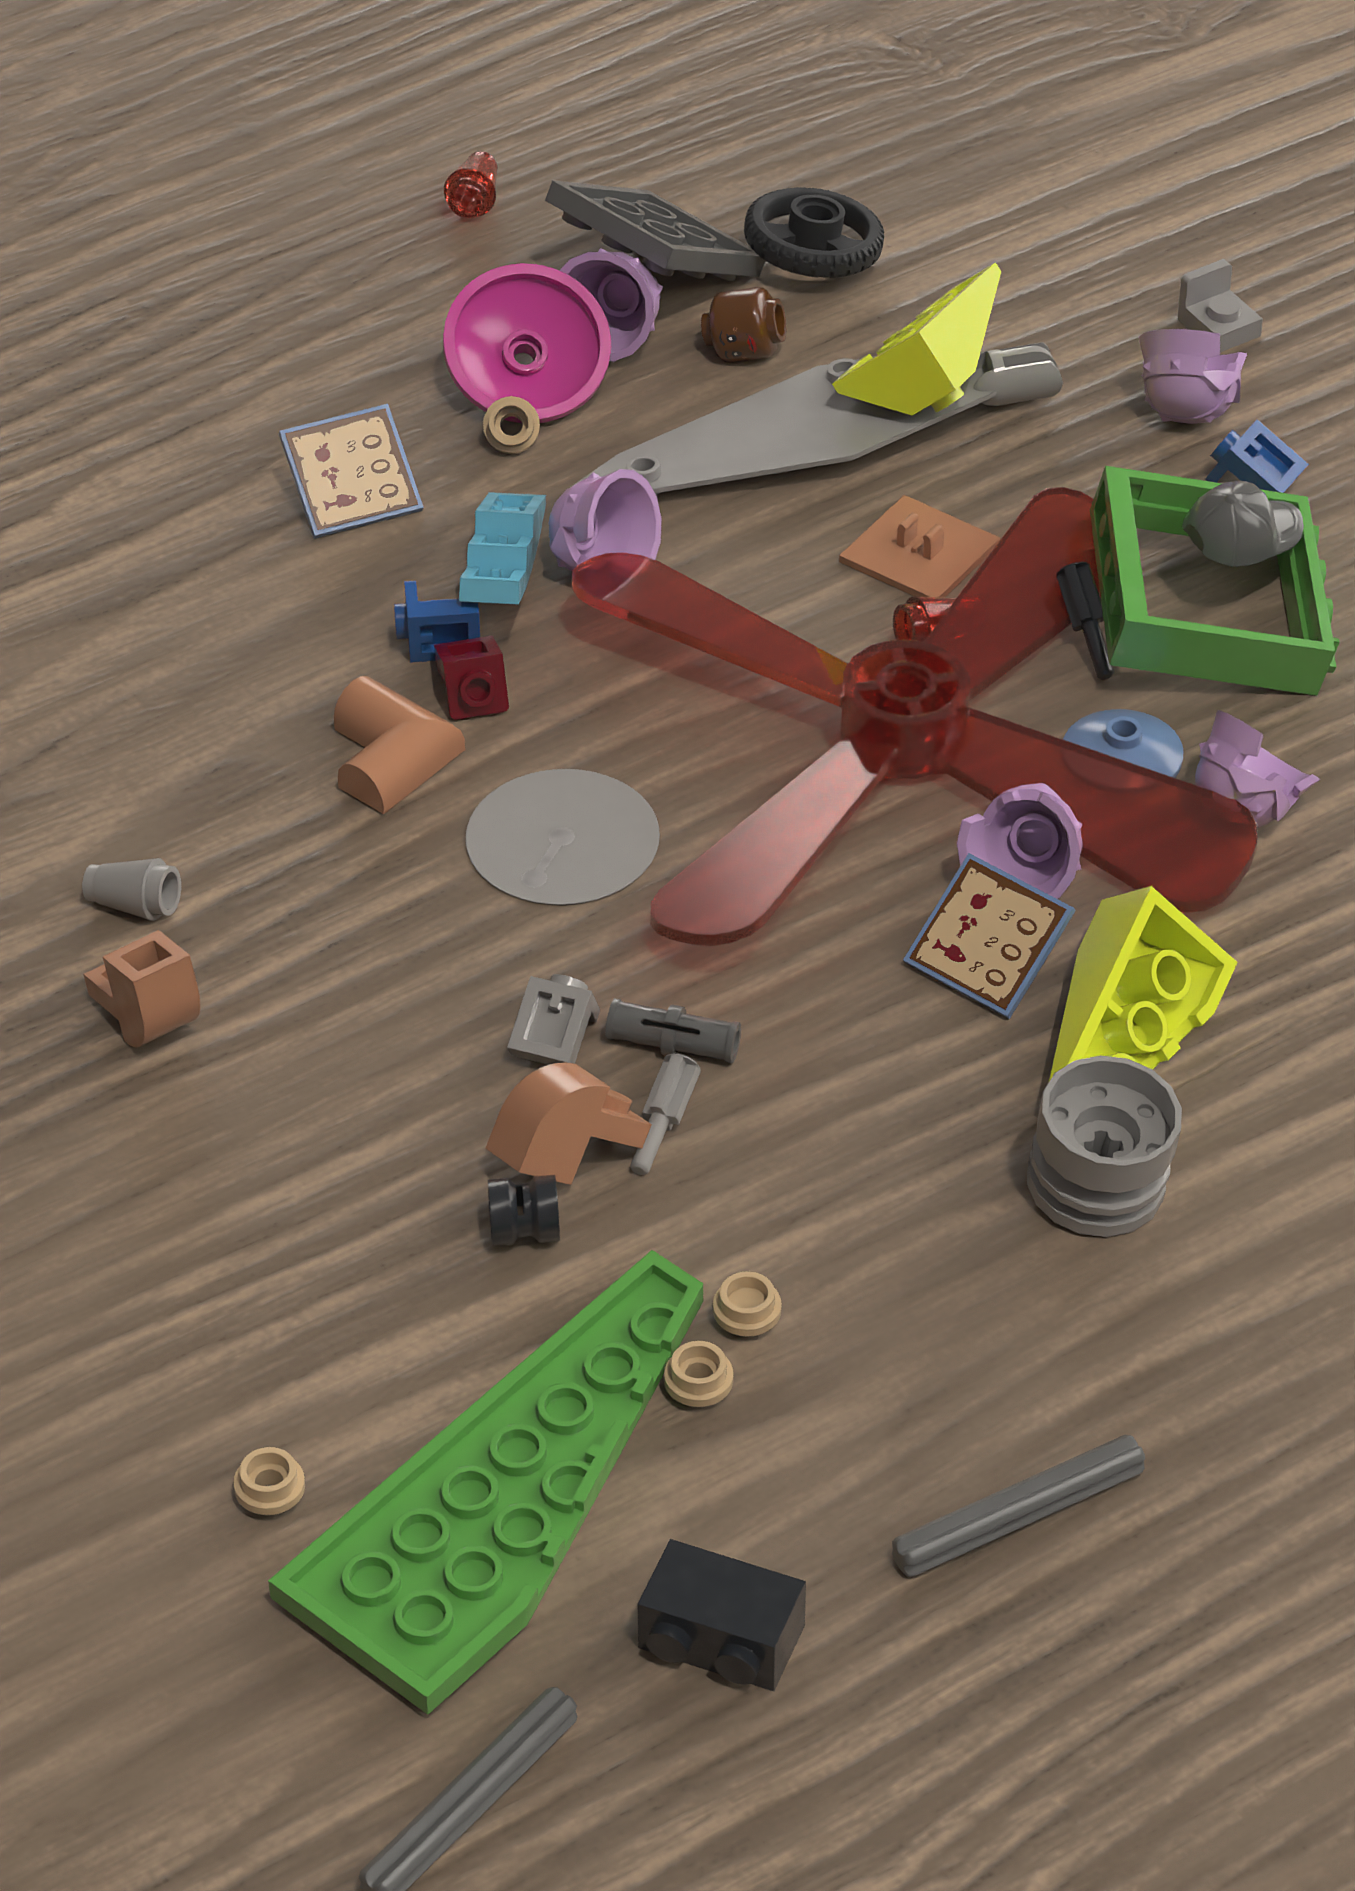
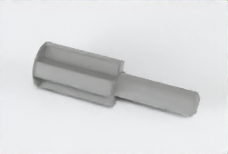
(665, 1105)

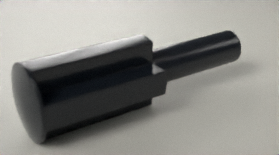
(1085, 612)

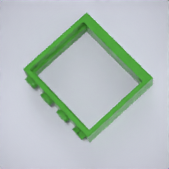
(1143, 642)

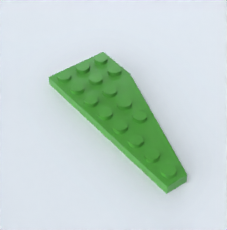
(477, 1521)

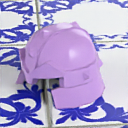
(625, 294)
(1188, 376)
(605, 517)
(1244, 771)
(1027, 836)

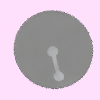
(562, 836)

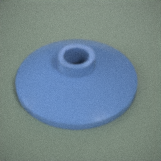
(1130, 737)

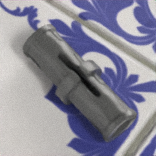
(710, 1037)

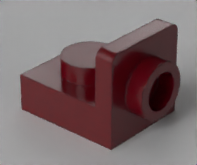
(473, 677)

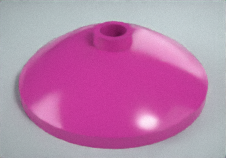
(530, 313)

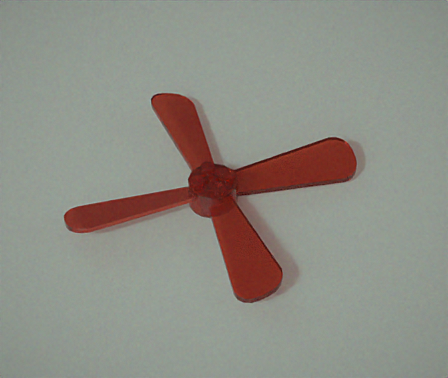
(913, 719)

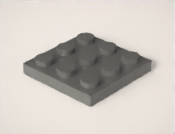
(654, 229)

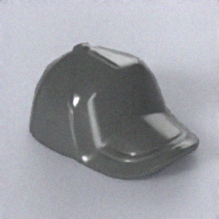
(1241, 526)

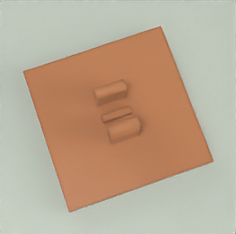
(919, 549)

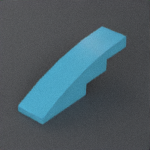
(502, 548)

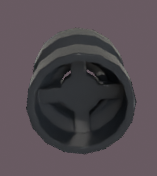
(539, 1205)

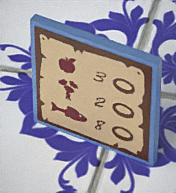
(350, 470)
(989, 935)

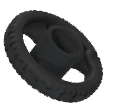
(813, 237)

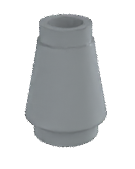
(135, 887)

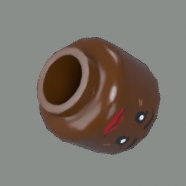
(744, 324)

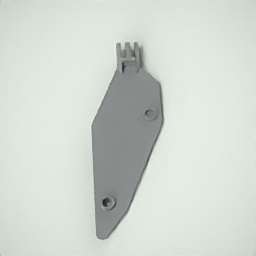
(812, 425)

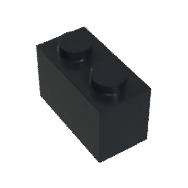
(721, 1615)

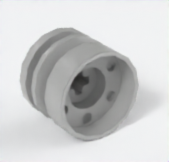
(1103, 1145)

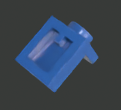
(1257, 459)
(433, 622)

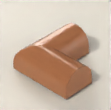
(400, 743)

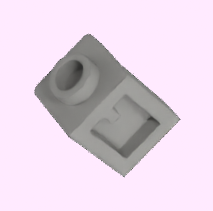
(1212, 307)
(553, 1020)

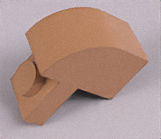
(146, 988)
(553, 1117)

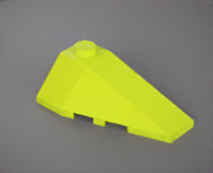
(930, 355)
(1140, 982)

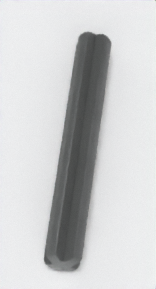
(1018, 1505)
(470, 1793)

